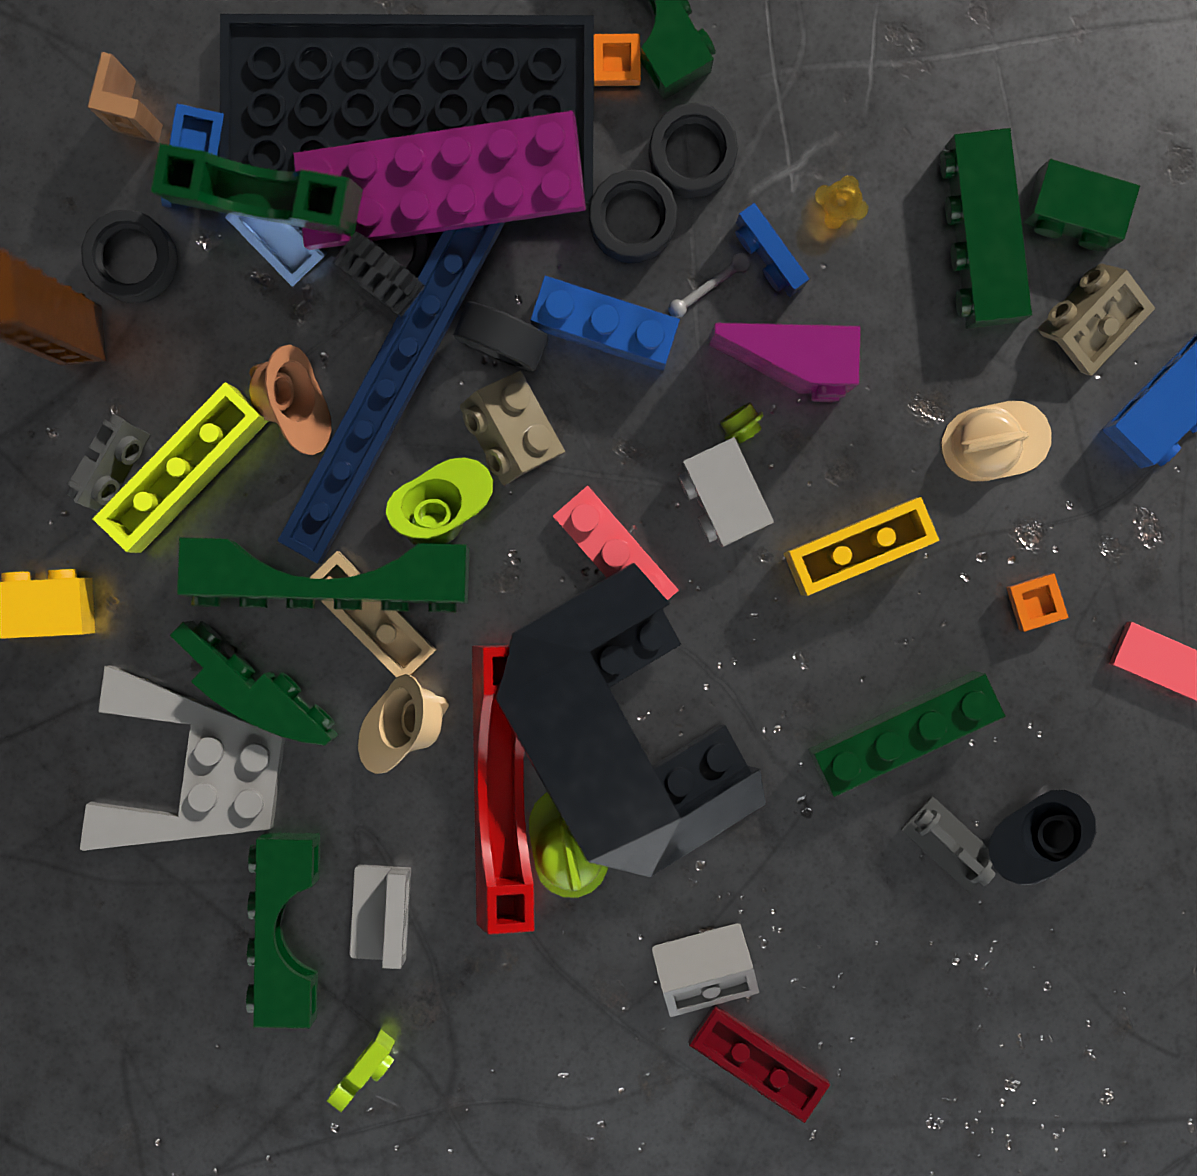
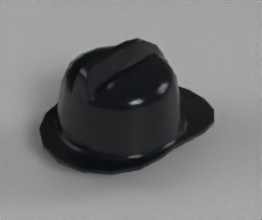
(1042, 837)

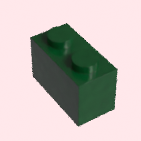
(1080, 205)

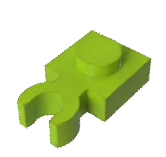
(371, 1063)

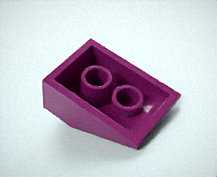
(802, 357)

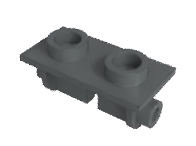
(100, 481)
(951, 845)

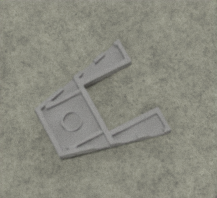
(226, 778)

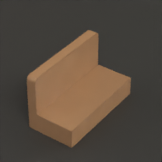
(114, 104)

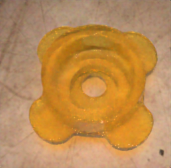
(848, 190)

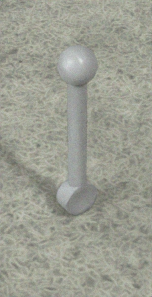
(740, 264)

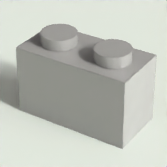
(725, 493)

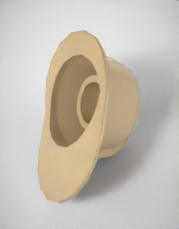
(996, 441)
(398, 723)

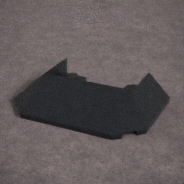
(586, 751)

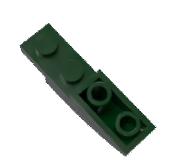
(265, 703)

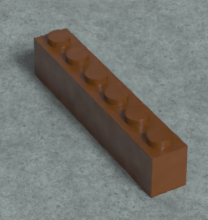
(47, 316)

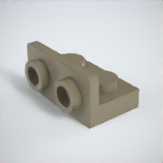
(1097, 316)

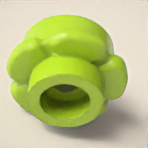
(742, 423)

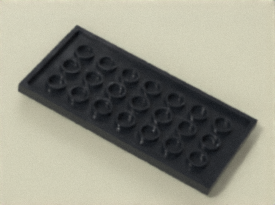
(382, 76)

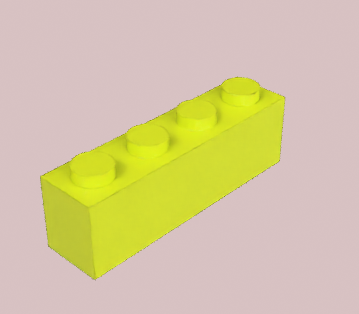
(180, 469)

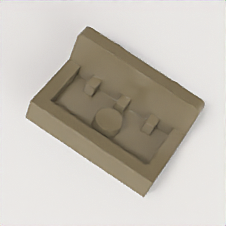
(510, 427)

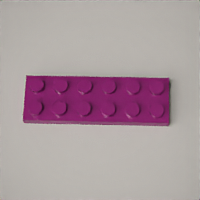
(456, 177)

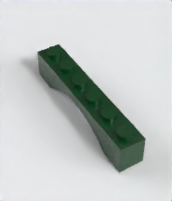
(224, 569)

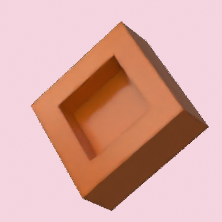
(617, 60)
(1037, 602)

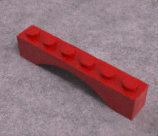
(501, 844)

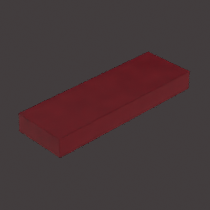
(759, 1063)

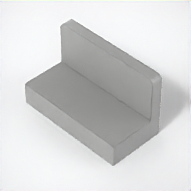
(380, 914)
(705, 969)

